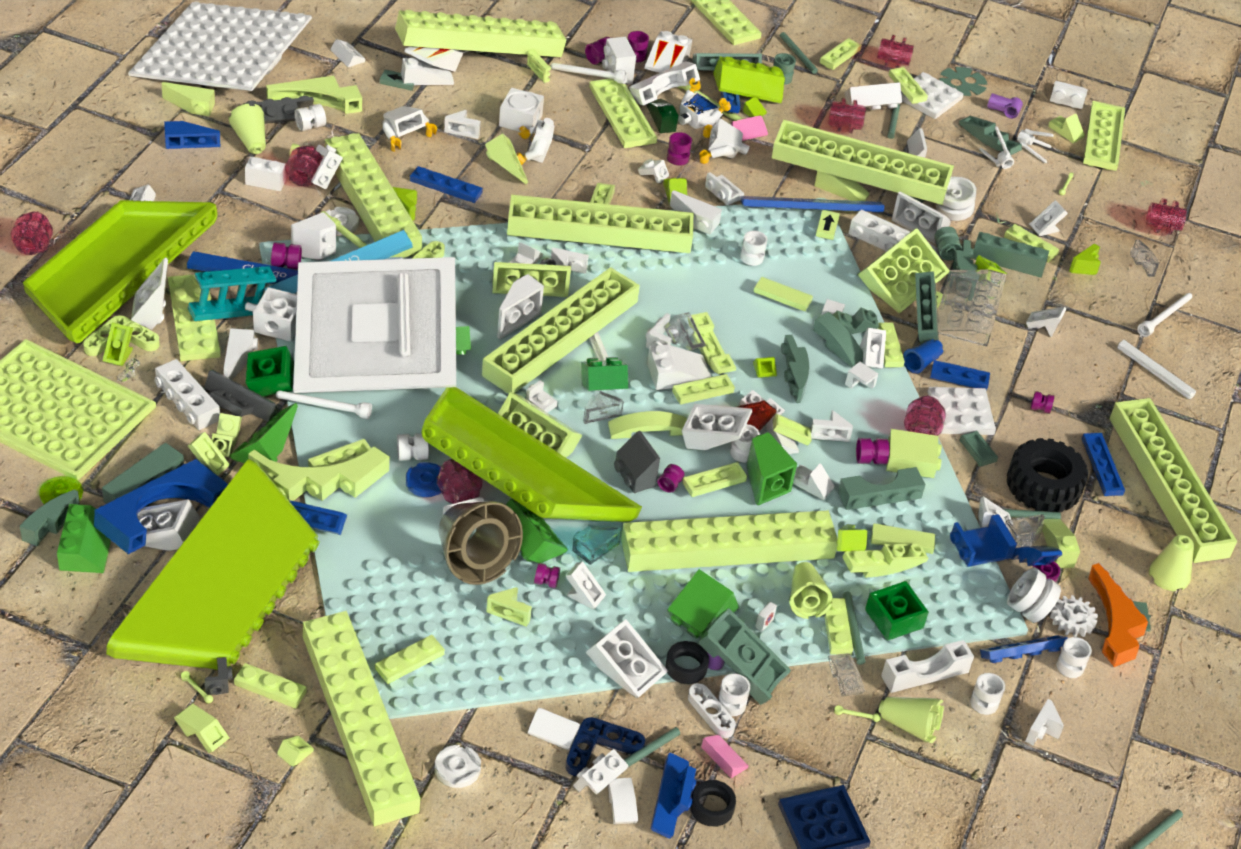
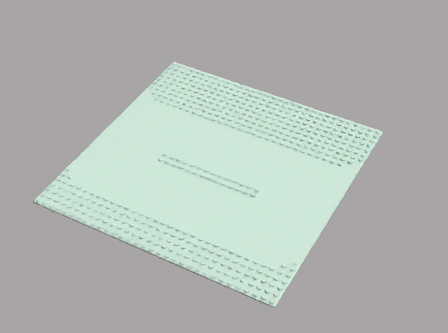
(390, 553)

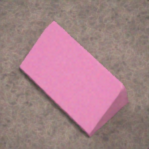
(751, 127)
(723, 755)

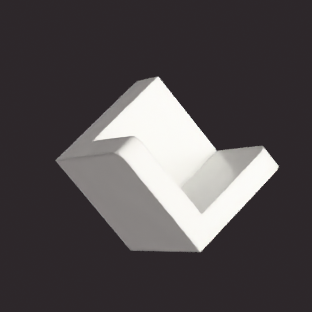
(863, 374)

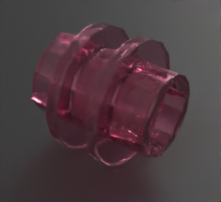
(895, 52)
(846, 115)
(303, 165)
(1165, 216)
(31, 233)
(925, 416)
(458, 482)

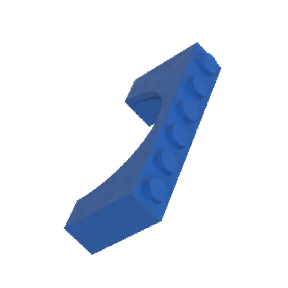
(119, 517)

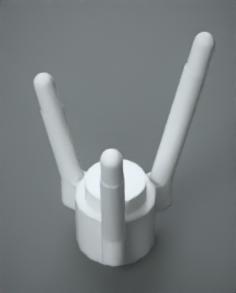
(1026, 138)
(1004, 157)

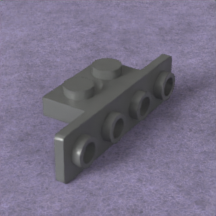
(283, 109)
(238, 398)

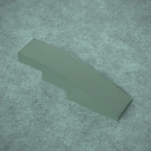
(986, 133)

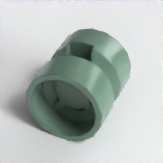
(787, 64)
(947, 242)

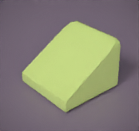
(294, 750)

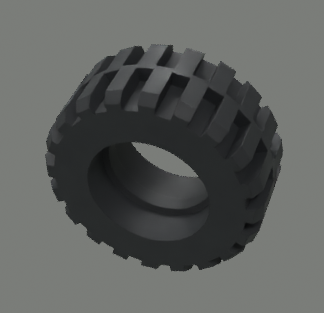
(1043, 492)

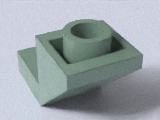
(859, 321)

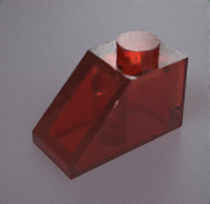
(761, 413)

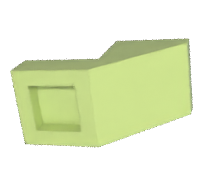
(226, 433)
(206, 727)

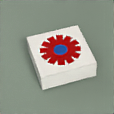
(765, 616)

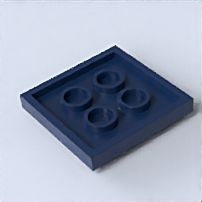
(824, 820)

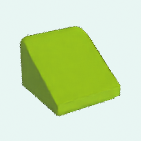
(754, 108)
(765, 367)

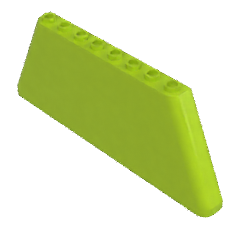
(113, 260)
(520, 463)
(220, 578)

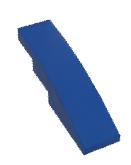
(1036, 555)

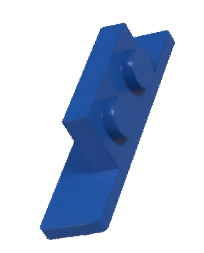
(673, 794)

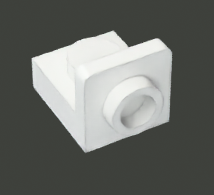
(539, 397)

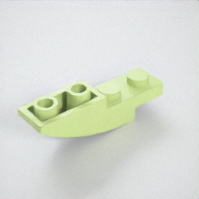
(889, 560)

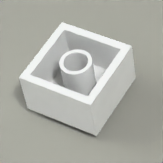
(619, 56)

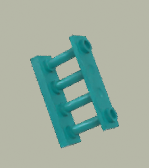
(231, 307)

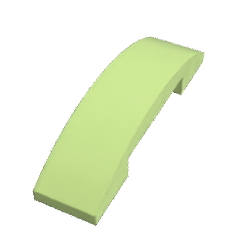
(712, 352)
(646, 421)

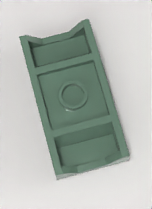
(745, 654)

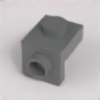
(219, 684)

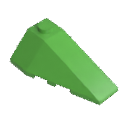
(269, 439)

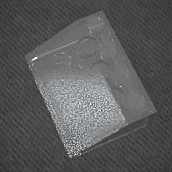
(970, 304)

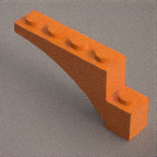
(1123, 618)

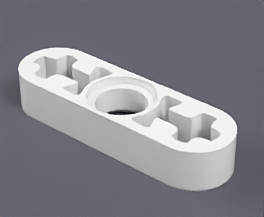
(712, 720)

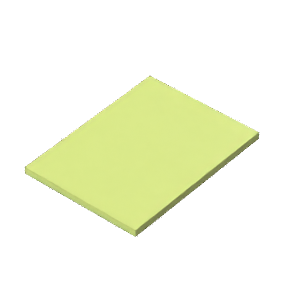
(63, 410)

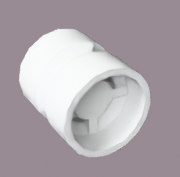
(309, 117)
(753, 248)
(412, 447)
(741, 447)
(1073, 657)
(734, 693)
(987, 693)

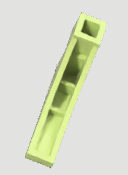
(323, 90)

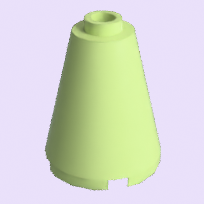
(249, 126)
(1174, 564)
(809, 592)
(914, 715)

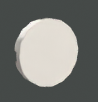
(346, 216)
(457, 766)

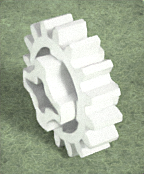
(1074, 616)

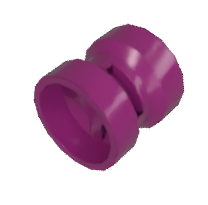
(1047, 402)
(670, 478)
(547, 575)

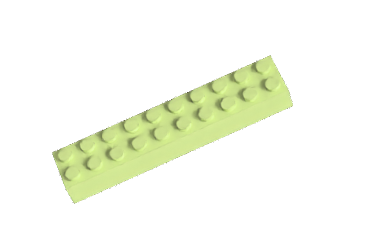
(479, 33)
(862, 162)
(372, 192)
(600, 224)
(560, 331)
(1172, 479)
(728, 540)
(361, 719)

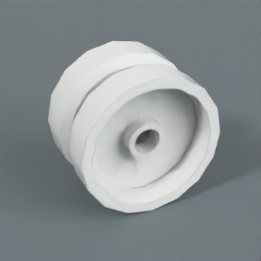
(959, 199)
(1034, 595)

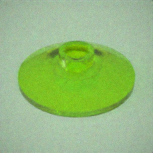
(57, 486)

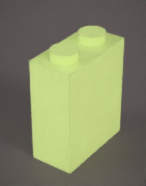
(914, 450)

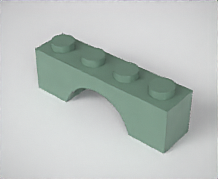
(859, 493)

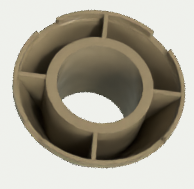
(489, 549)

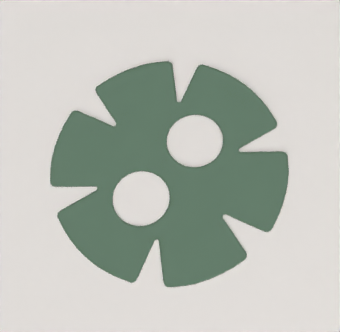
(965, 87)

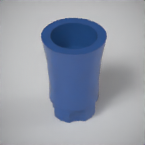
(921, 356)

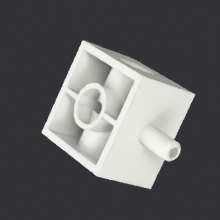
(520, 109)
(275, 314)

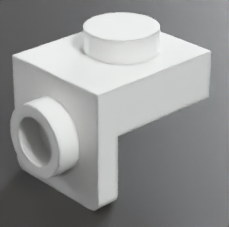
(654, 168)

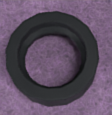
(691, 649)
(719, 789)

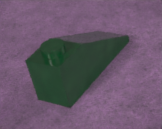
(664, 115)

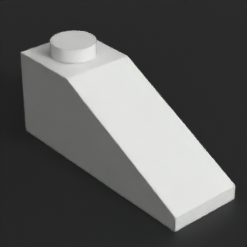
(422, 73)
(705, 217)
(239, 345)

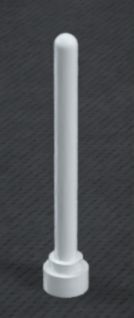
(619, 76)
(1147, 327)
(363, 410)

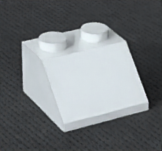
(265, 173)
(315, 236)

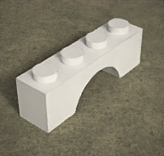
(650, 88)
(950, 661)

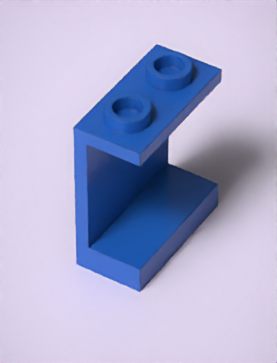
(984, 543)

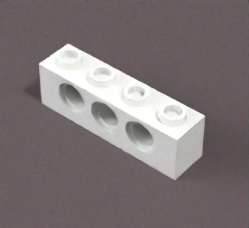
(876, 230)
(187, 394)

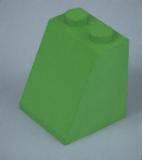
(769, 469)
(701, 604)

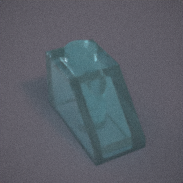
(595, 542)

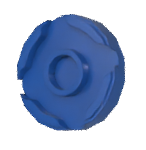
(423, 479)

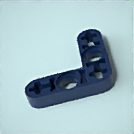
(593, 738)

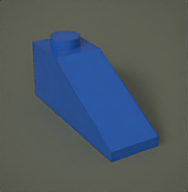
(189, 135)

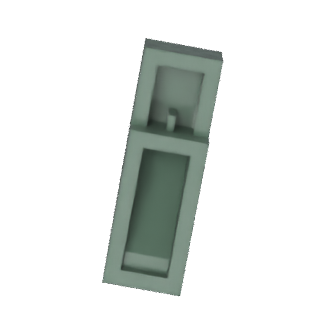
(838, 339)
(47, 518)

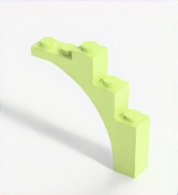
(350, 476)

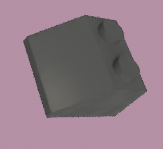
(637, 463)

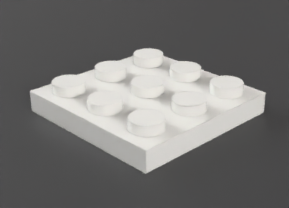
(939, 99)
(965, 410)

